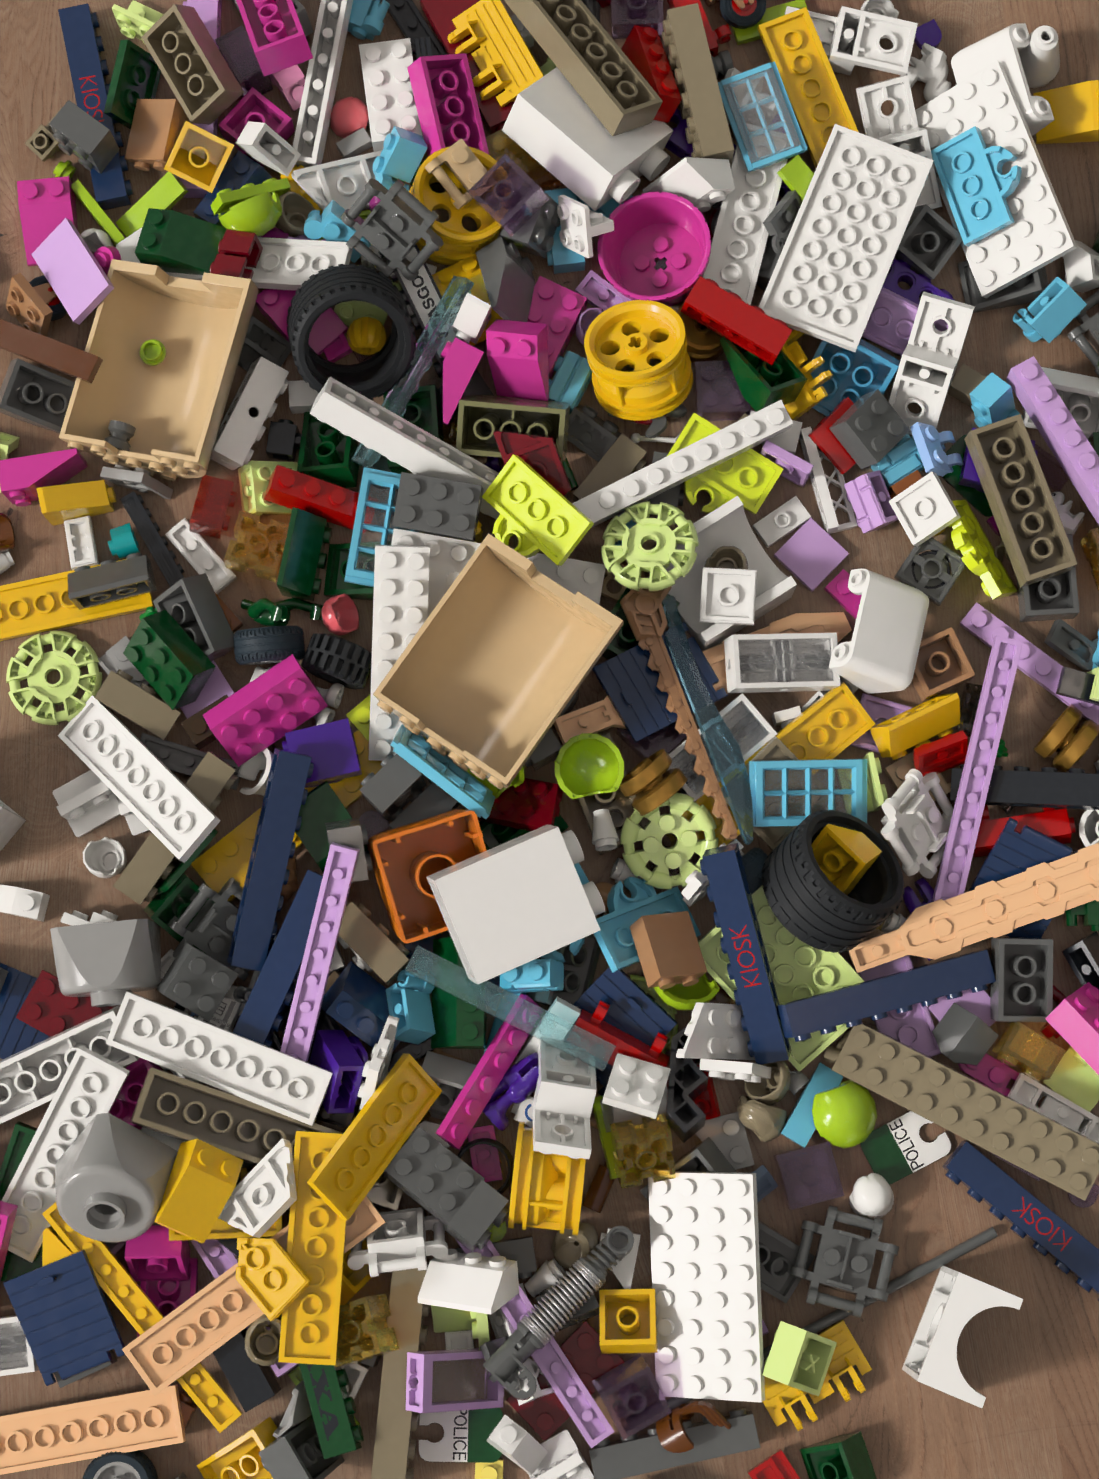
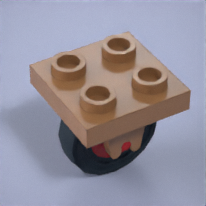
(741, 13)
(34, 303)

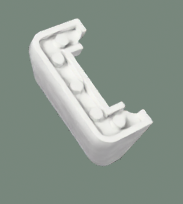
(1004, 48)
(884, 634)

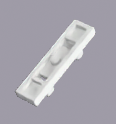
(1055, 1106)

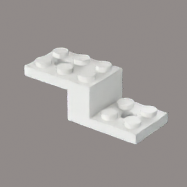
(855, 38)
(899, 127)
(930, 359)
(563, 1104)

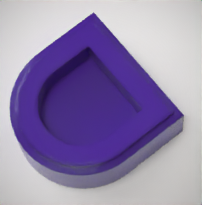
(929, 34)

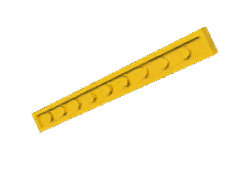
(143, 1315)

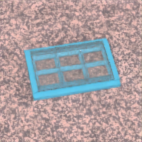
(761, 117)

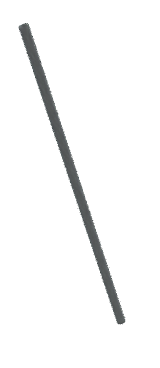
(893, 1286)

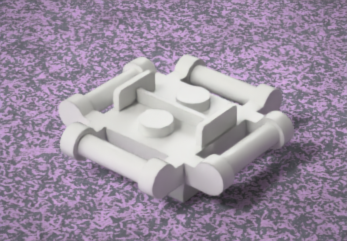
(916, 824)
(400, 1243)

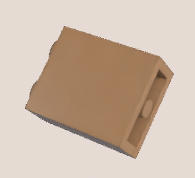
(154, 132)
(668, 949)

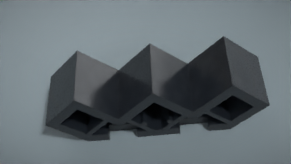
(684, 1086)

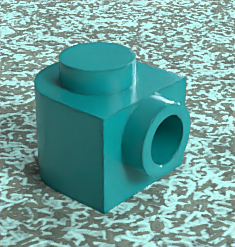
(123, 541)

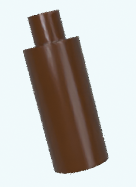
(599, 1189)

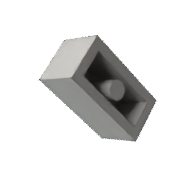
(354, 144)

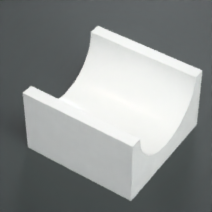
(727, 528)
(934, 1346)

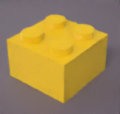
(628, 1321)

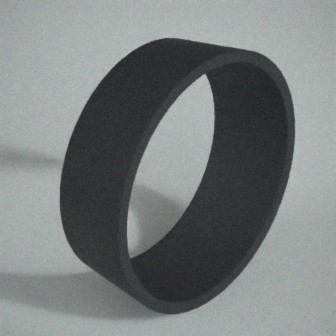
(505, 1152)

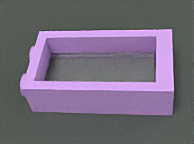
(450, 1382)

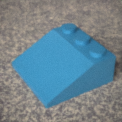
(853, 373)

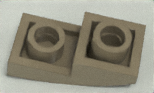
(43, 142)

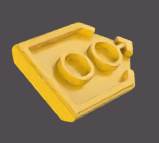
(269, 1275)

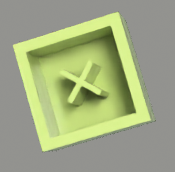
(799, 1358)

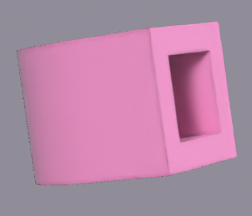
(291, 84)

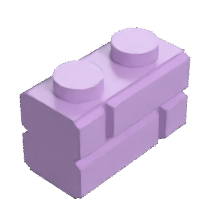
(870, 501)

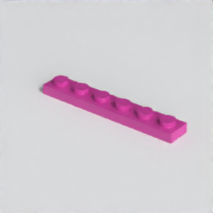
(482, 1083)

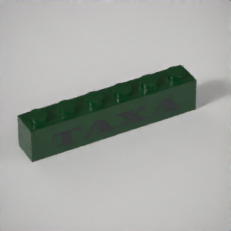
(332, 1409)

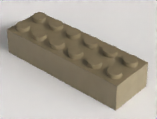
(697, 84)
(1020, 500)
(154, 858)

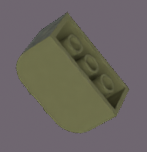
(486, 414)

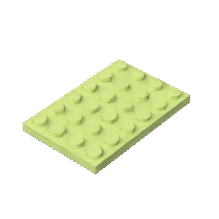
(795, 969)

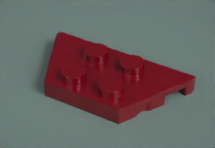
(538, 453)
(527, 805)

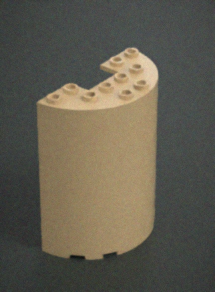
(184, 396)
(496, 663)

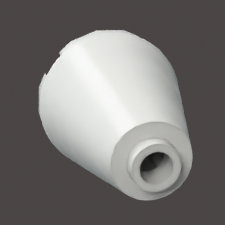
(1041, 57)

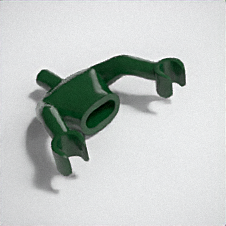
(278, 613)

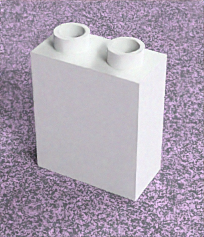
(577, 148)
(516, 902)

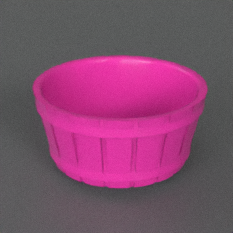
(650, 229)

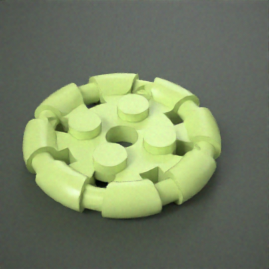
(653, 560)
(39, 668)
(663, 856)

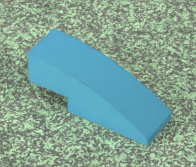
(800, 1123)

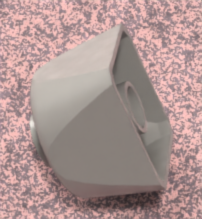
(107, 959)
(112, 1180)

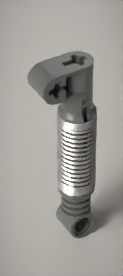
(536, 1330)

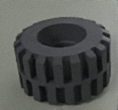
(337, 661)

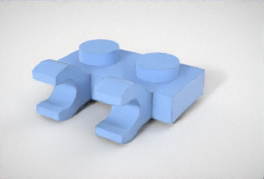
(931, 447)

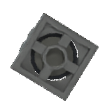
(931, 569)

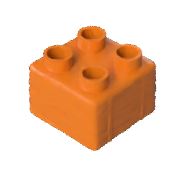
(409, 855)

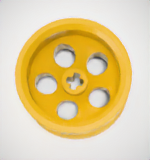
(456, 239)
(633, 336)
(545, 1187)

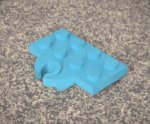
(976, 184)
(615, 932)

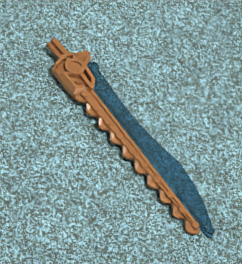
(648, 623)

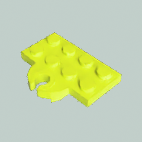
(745, 475)
(534, 513)
(979, 553)

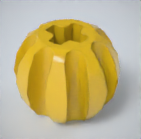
(366, 336)

